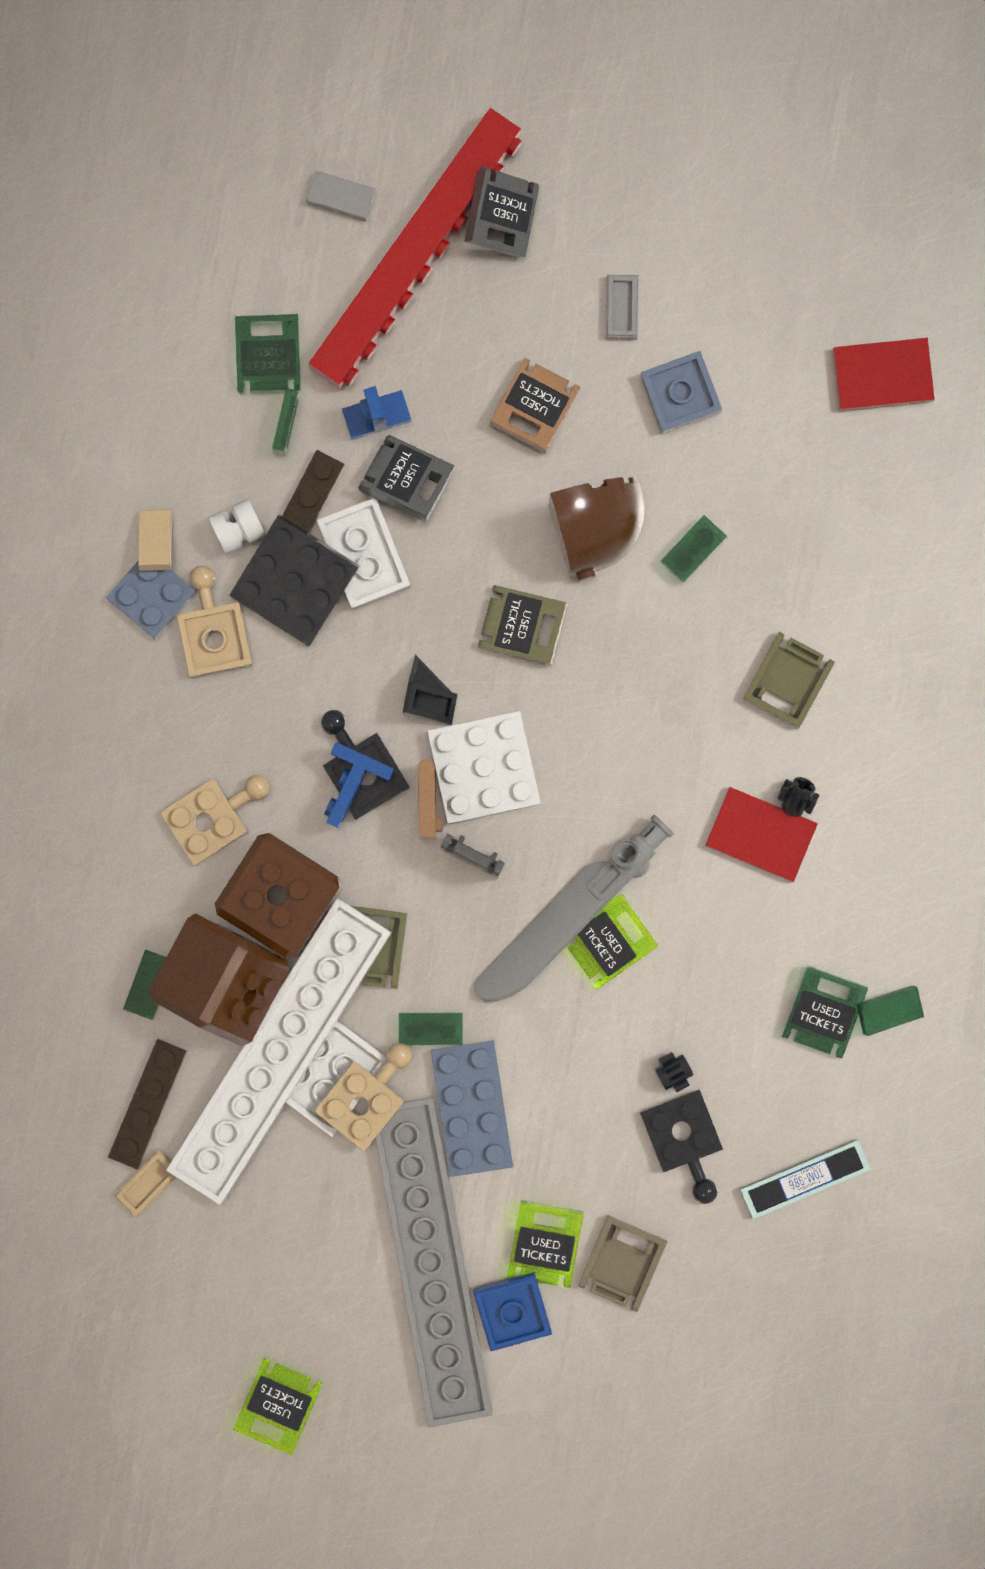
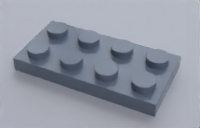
(472, 1108)

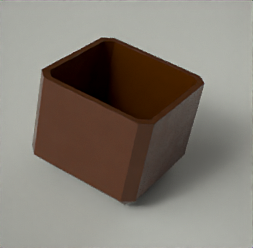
(308, 899)
(218, 980)

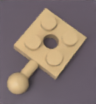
(198, 624)
(226, 822)
(361, 1083)

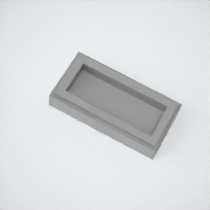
(341, 195)
(622, 307)

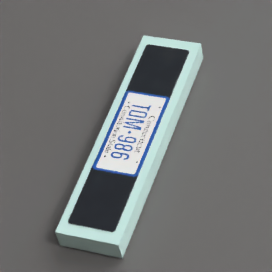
(805, 1179)

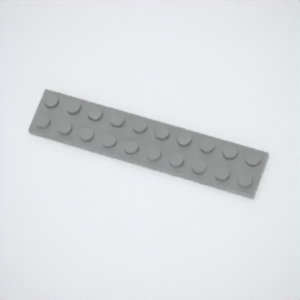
(432, 1265)

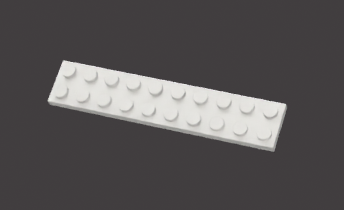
(279, 1052)

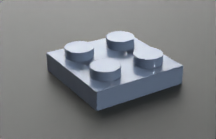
(681, 391)
(151, 598)

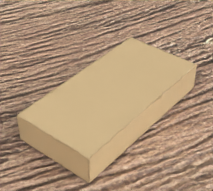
(155, 540)
(146, 1184)

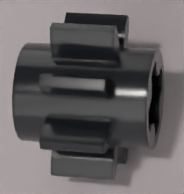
(798, 796)
(674, 1072)

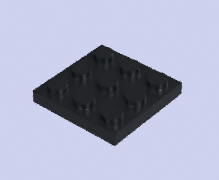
(294, 580)

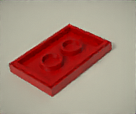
(883, 374)
(761, 834)

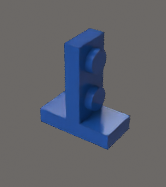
(376, 413)
(351, 781)

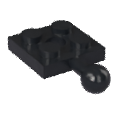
(380, 790)
(675, 1153)

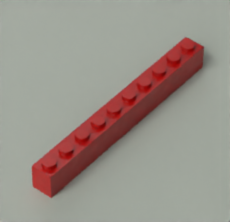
(413, 252)

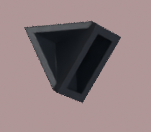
(428, 696)

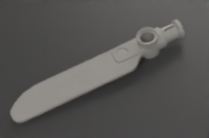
(569, 914)

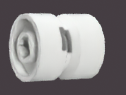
(237, 526)

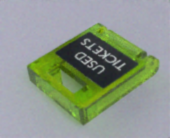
(607, 947)
(545, 1248)
(279, 1401)

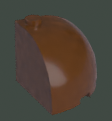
(597, 524)

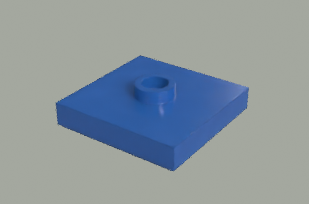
(512, 1311)

